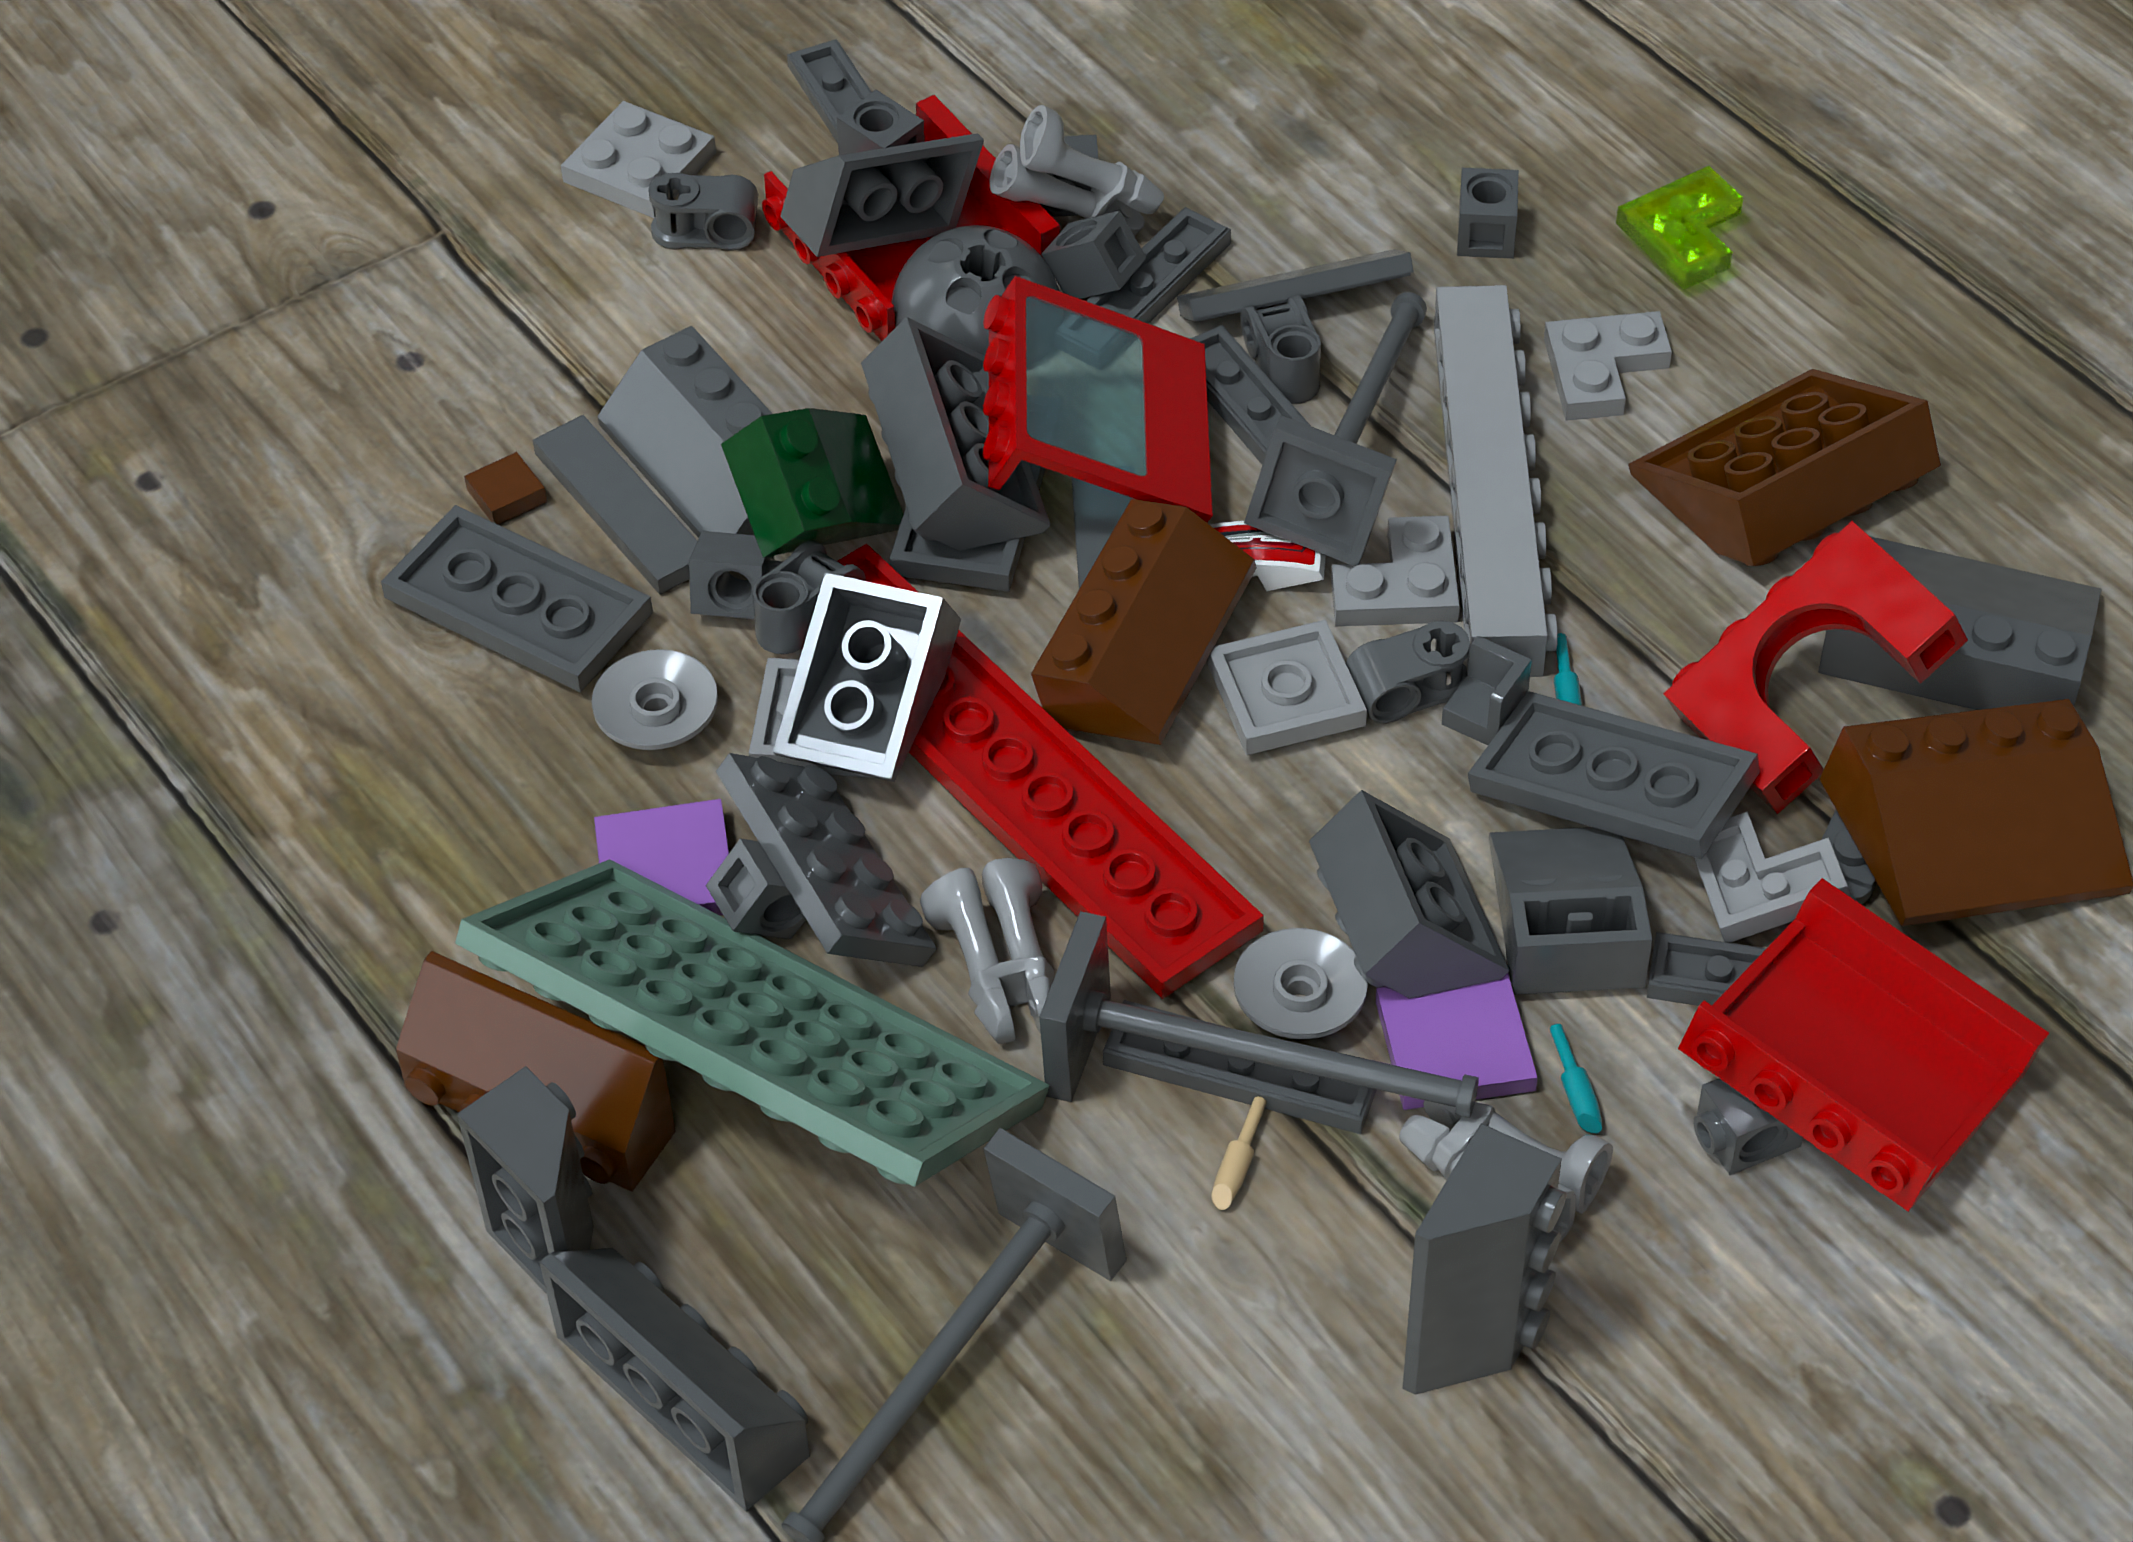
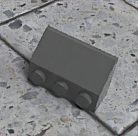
(881, 195)
(1404, 901)
(528, 1170)

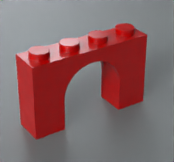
(1843, 586)

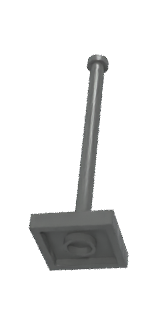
(1325, 485)
(1082, 1005)
(1050, 1207)

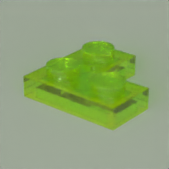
(1676, 222)

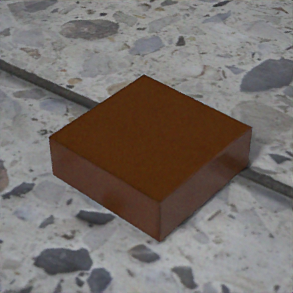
(505, 488)

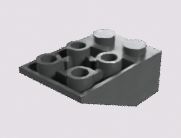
(1570, 910)

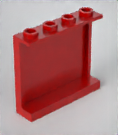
(869, 275)
(1865, 1044)

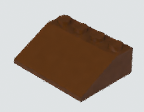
(1791, 463)
(1979, 811)

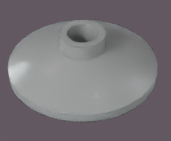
(654, 699)
(1302, 964)

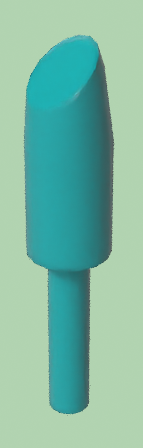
(1566, 682)
(1577, 1085)

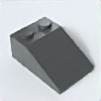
(866, 676)

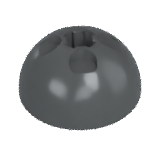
(958, 274)

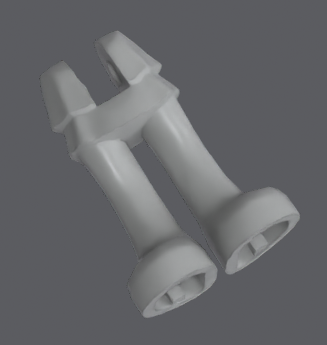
(1023, 176)
(956, 905)
(1445, 1136)

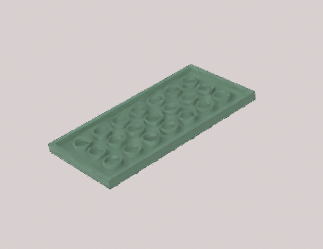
(755, 1020)

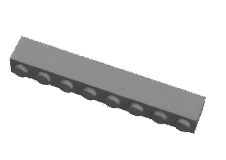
(1489, 474)

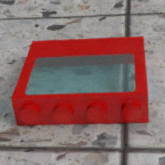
(1095, 398)

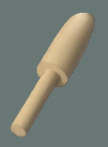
(1237, 1159)

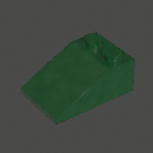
(811, 479)

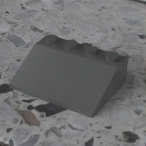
(2021, 630)

